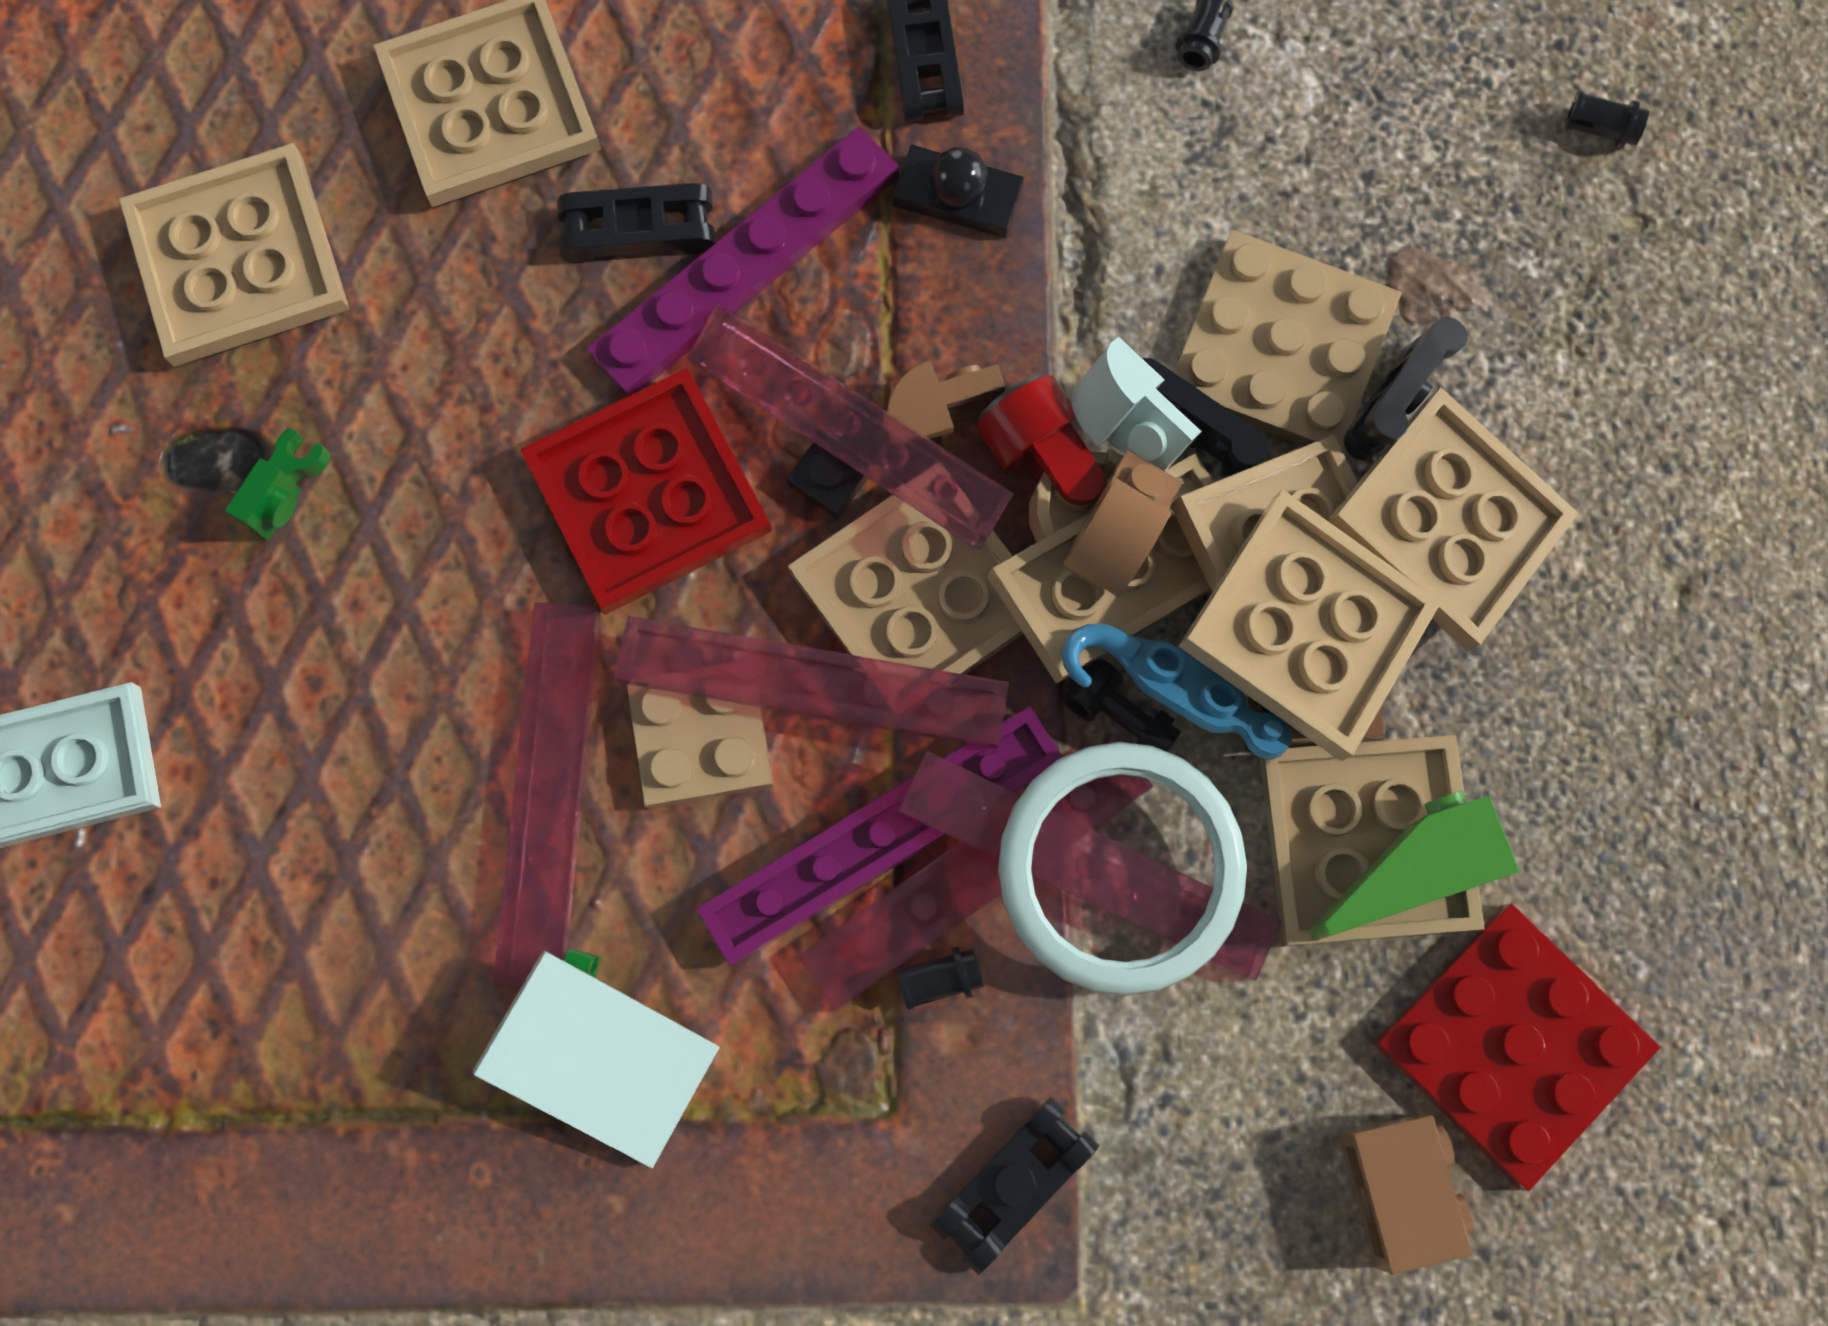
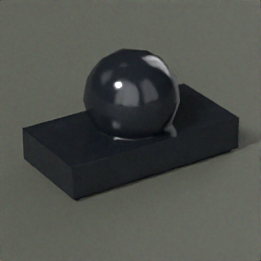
(958, 189)

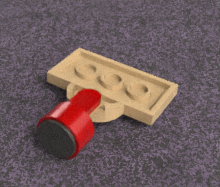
(1038, 430)

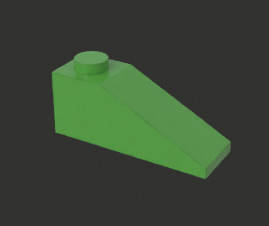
(1429, 860)

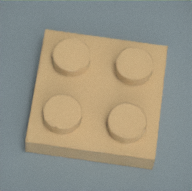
(696, 747)

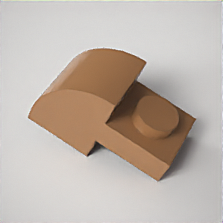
(935, 406)
(1123, 524)

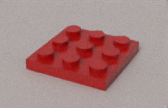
(646, 491)
(1517, 1046)

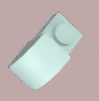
(1123, 405)

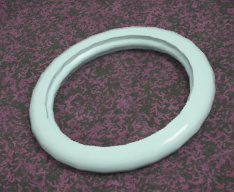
(1018, 886)

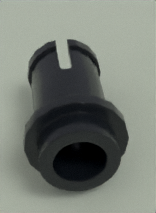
(1200, 44)
(1607, 118)
(940, 978)

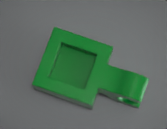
(270, 489)

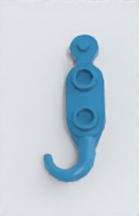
(1181, 685)

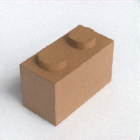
(1407, 1193)

